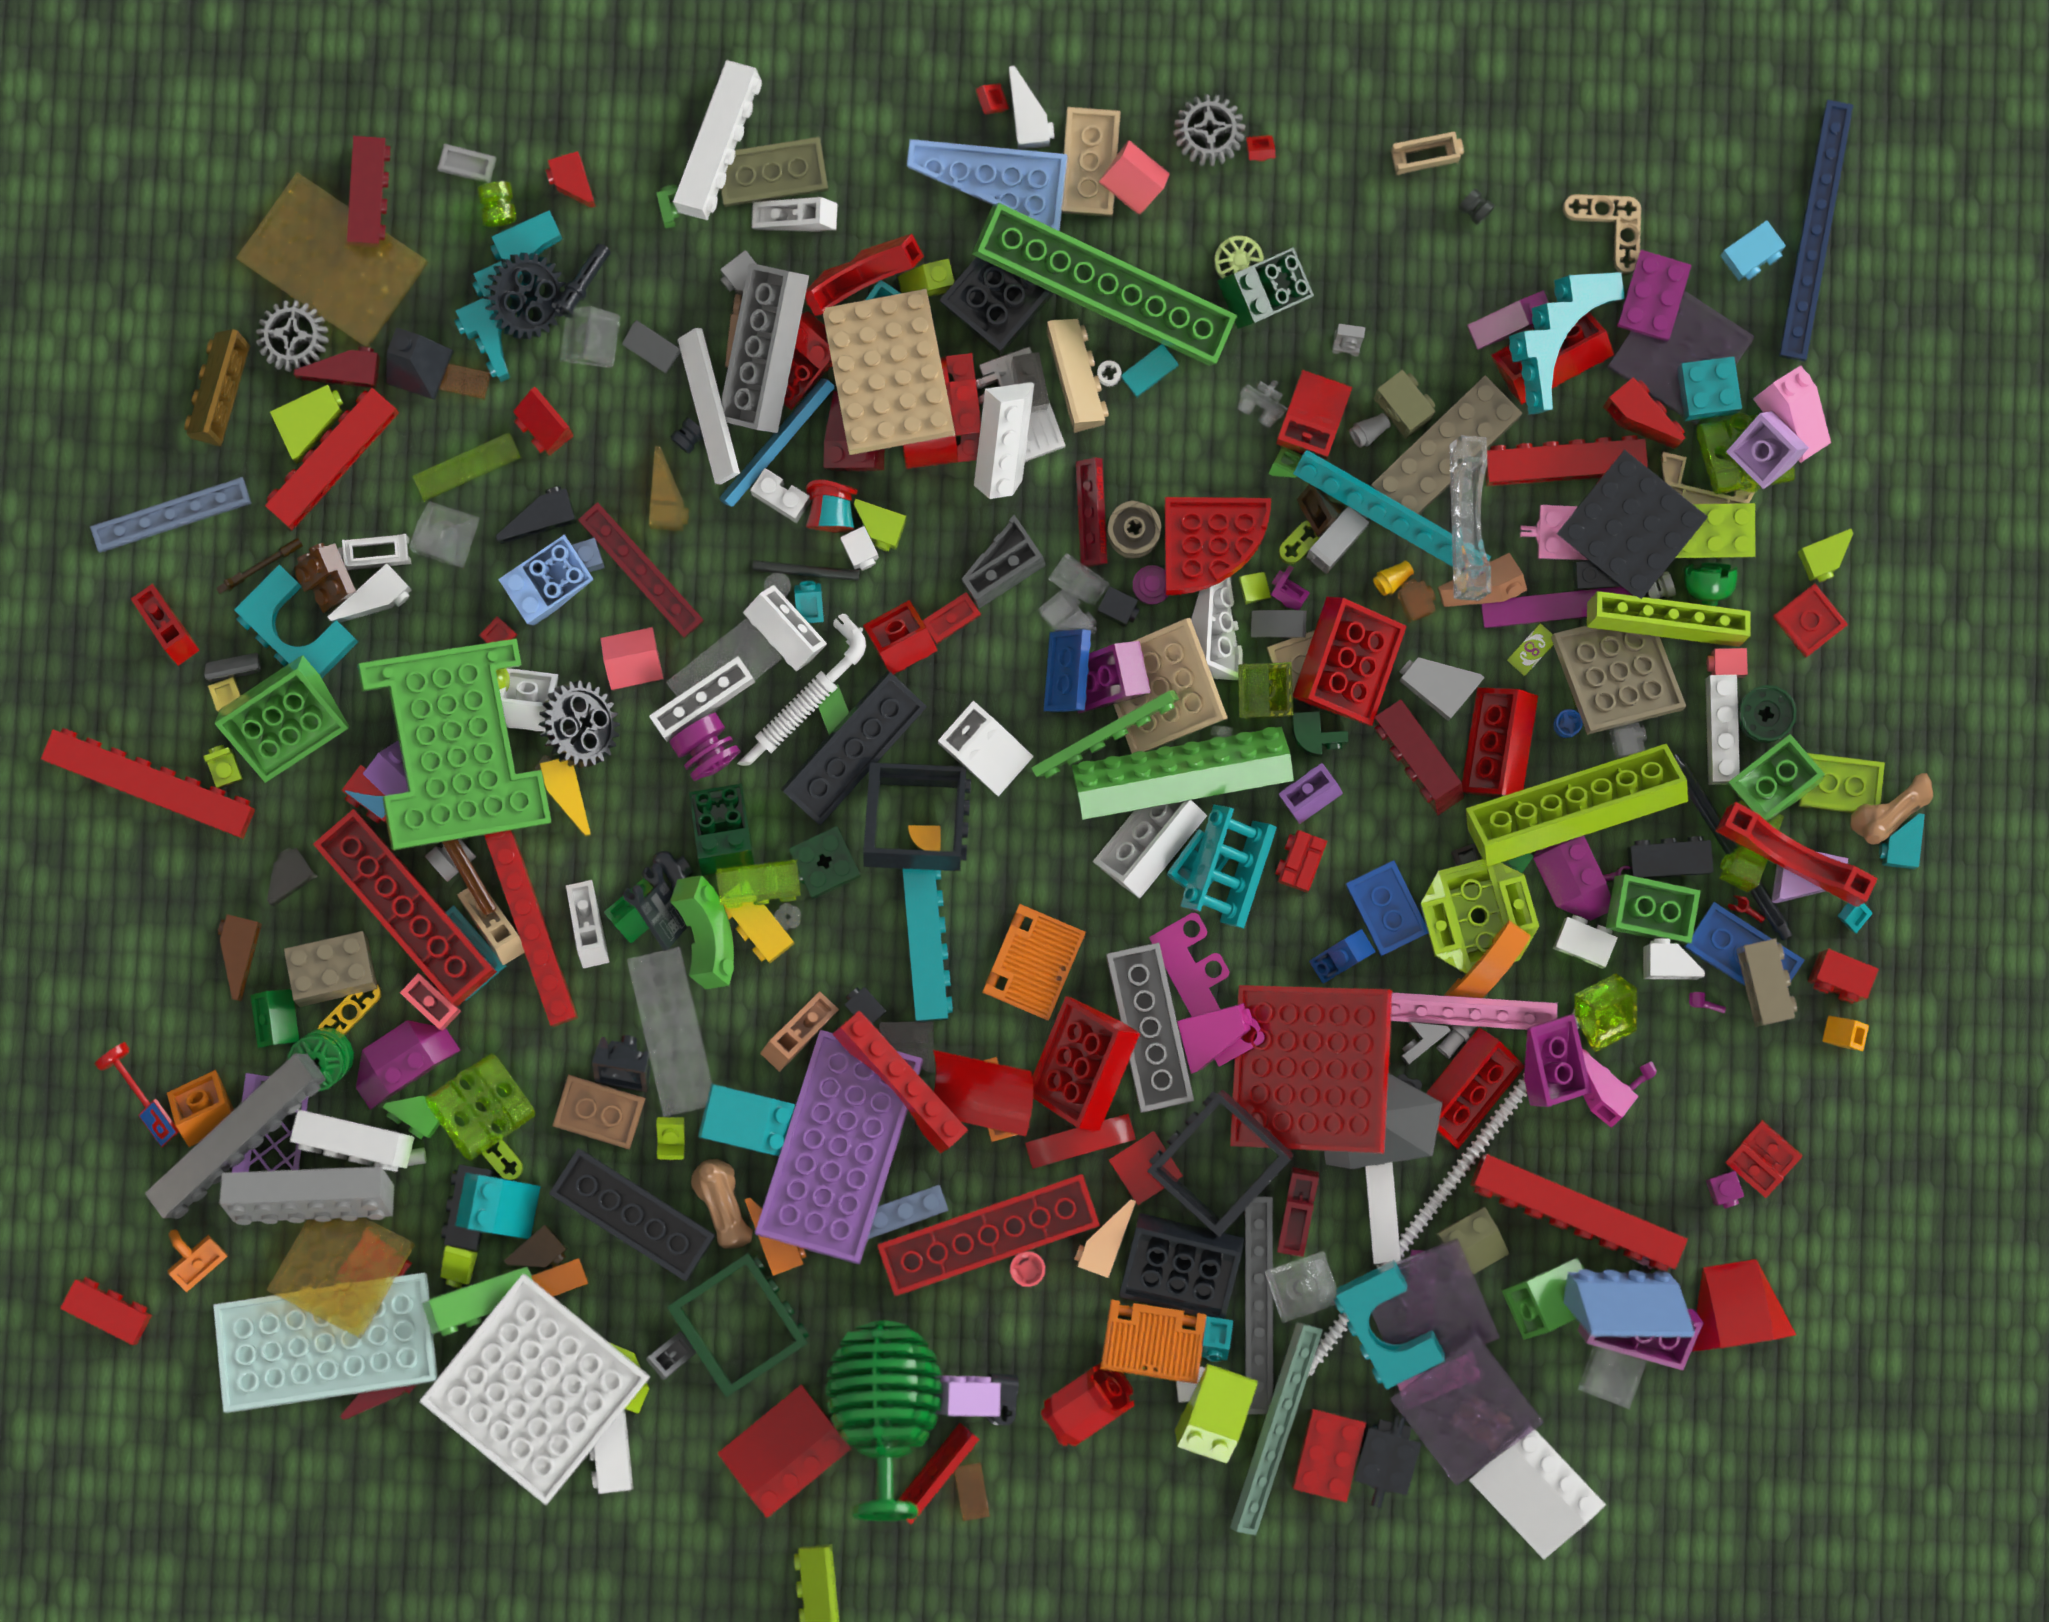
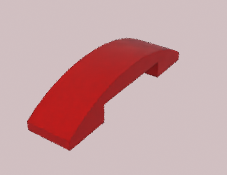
(1079, 1141)

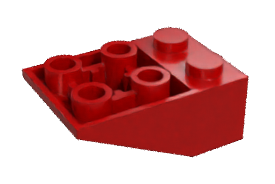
(809, 360)
(1639, 413)
(1314, 415)

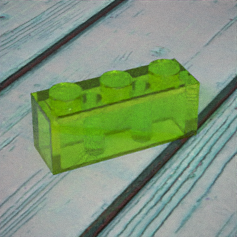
(758, 883)

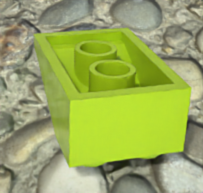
(1215, 1414)

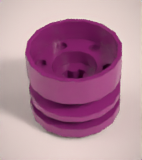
(704, 746)

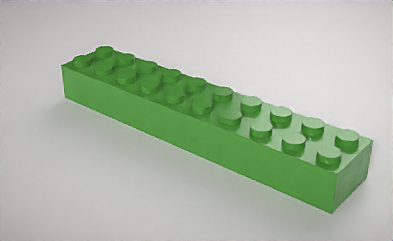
(1104, 284)

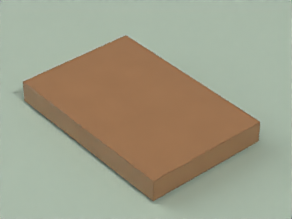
(599, 1112)

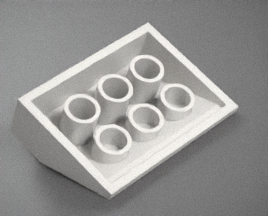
(1537, 1493)

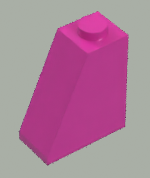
(1212, 1033)

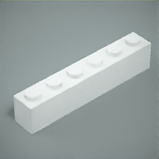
(717, 140)

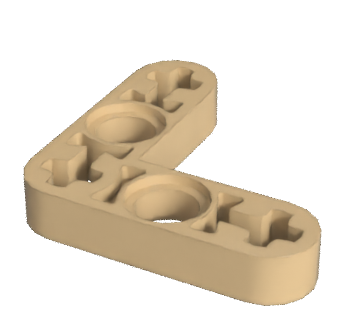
(1621, 222)

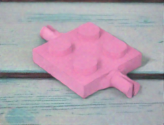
(1549, 543)

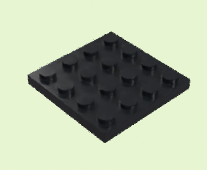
(1632, 525)

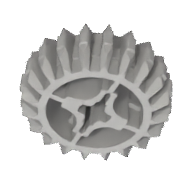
(1199, 130)
(292, 325)

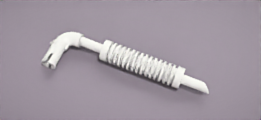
(811, 695)

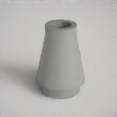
(1368, 430)

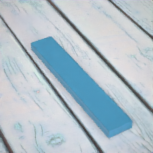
(777, 442)

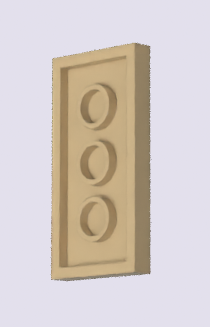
(1090, 149)

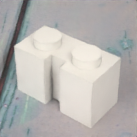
(787, 502)
(1585, 942)

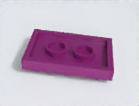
(1654, 295)

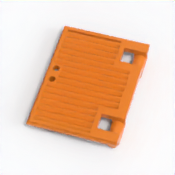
(1034, 962)
(1153, 1341)

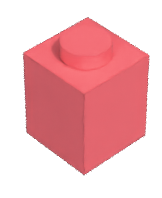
(1728, 662)

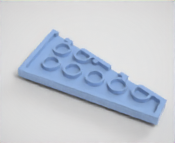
(1016, 178)

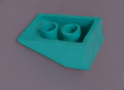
(746, 1120)
(497, 1206)

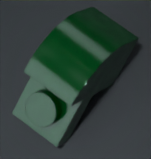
(1308, 734)

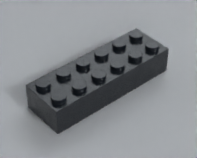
(632, 1214)

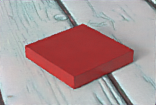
(1810, 620)
(1133, 1167)

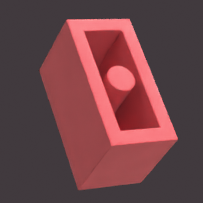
(430, 1001)

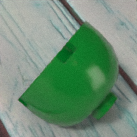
(1710, 582)

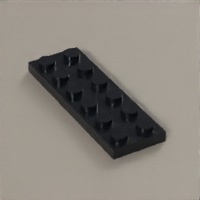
(852, 746)

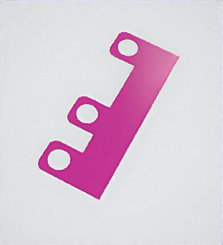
(1192, 979)

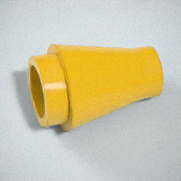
(1392, 578)

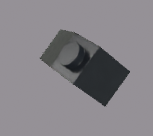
(544, 514)

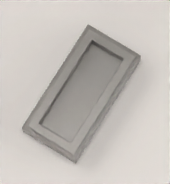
(466, 163)

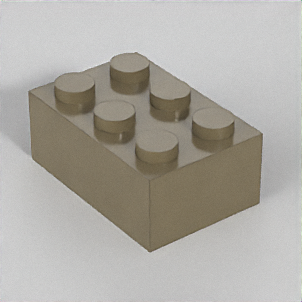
(330, 969)
(1766, 982)

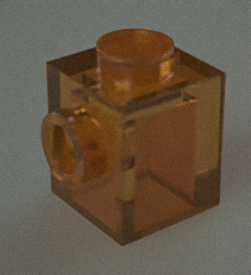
(1416, 600)

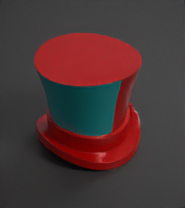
(830, 506)

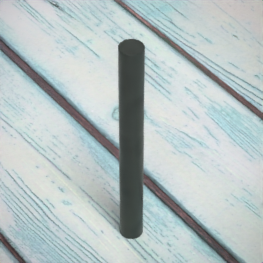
(805, 570)

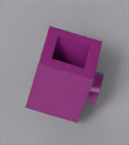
(1725, 1189)

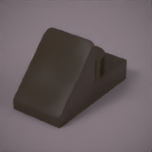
(1318, 509)

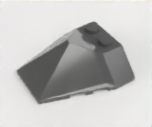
(1409, 1129)

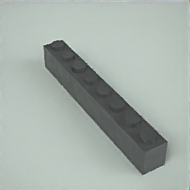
(236, 1136)

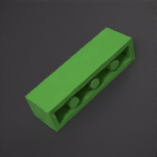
(469, 1303)

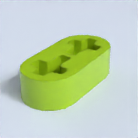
(1295, 538)
(499, 1166)

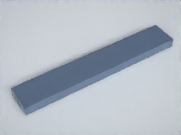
(170, 515)

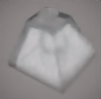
(444, 534)

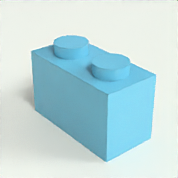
(1753, 250)

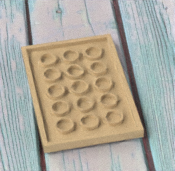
(888, 372)

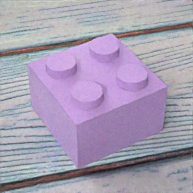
(969, 1396)

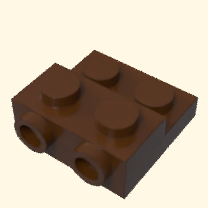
(326, 575)

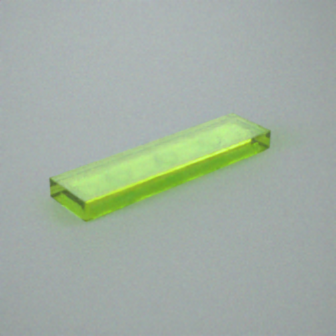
(466, 466)

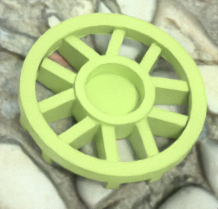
(1238, 259)

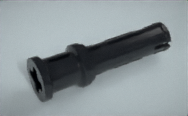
(576, 289)

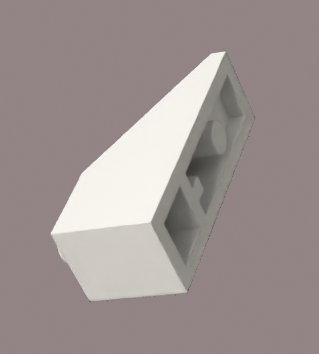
(1029, 116)
(795, 215)
(377, 594)
(587, 924)

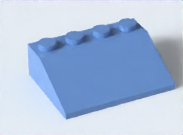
(1628, 1303)

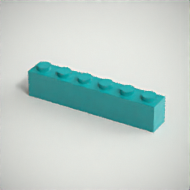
(926, 945)

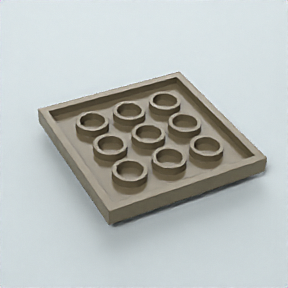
(1617, 676)

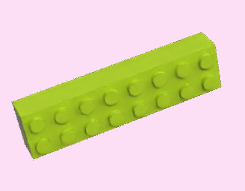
(1577, 804)

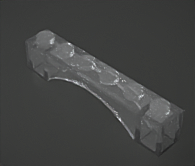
(1467, 474)

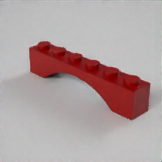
(1827, 873)
(873, 1050)

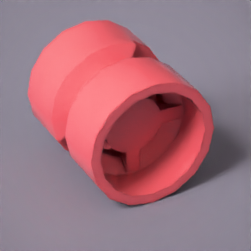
(1027, 1269)

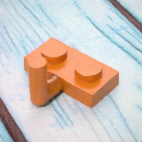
(195, 1262)

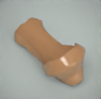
(1882, 820)
(715, 1186)

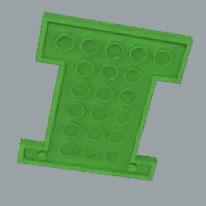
(454, 747)

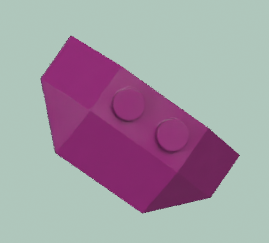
(1574, 878)
(401, 1059)

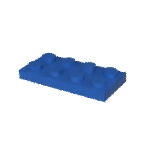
(1720, 936)

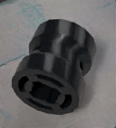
(687, 435)

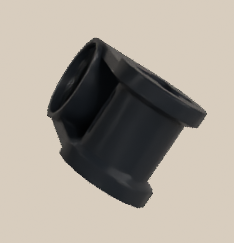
(1008, 1397)

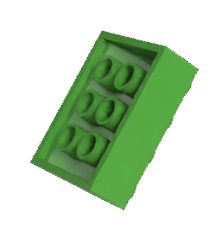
(282, 719)

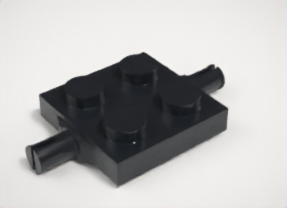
(1388, 1461)

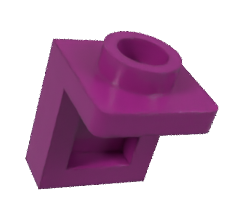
(1287, 591)

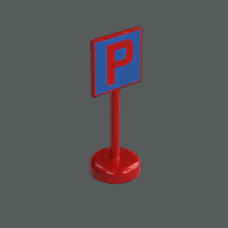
(153, 1115)

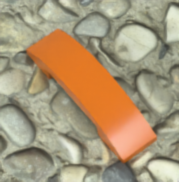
(1493, 963)

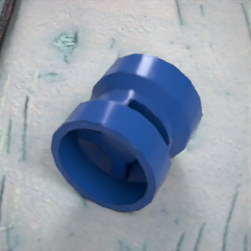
(1569, 719)

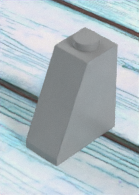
(1337, 539)
(1439, 684)

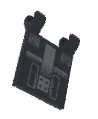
(656, 908)

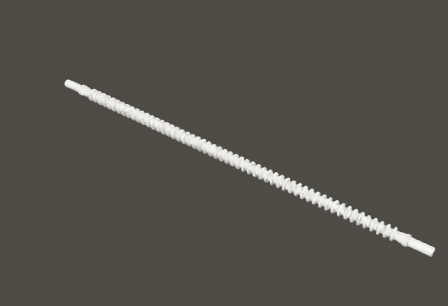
(1435, 1202)

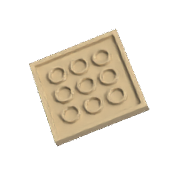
(1174, 663)

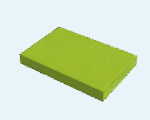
(1845, 784)

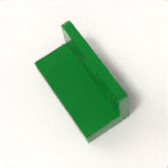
(627, 917)
(274, 1018)

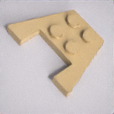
(1672, 471)

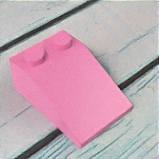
(1798, 405)

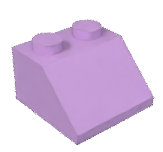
(1767, 448)

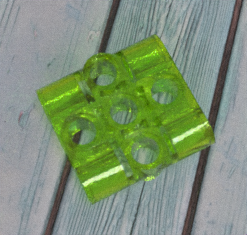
(1726, 473)
(506, 1112)

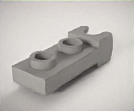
(1348, 339)

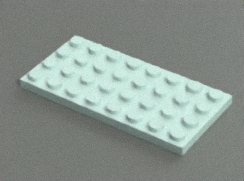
(286, 1356)

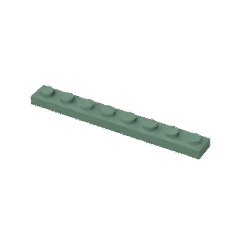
(1276, 1428)

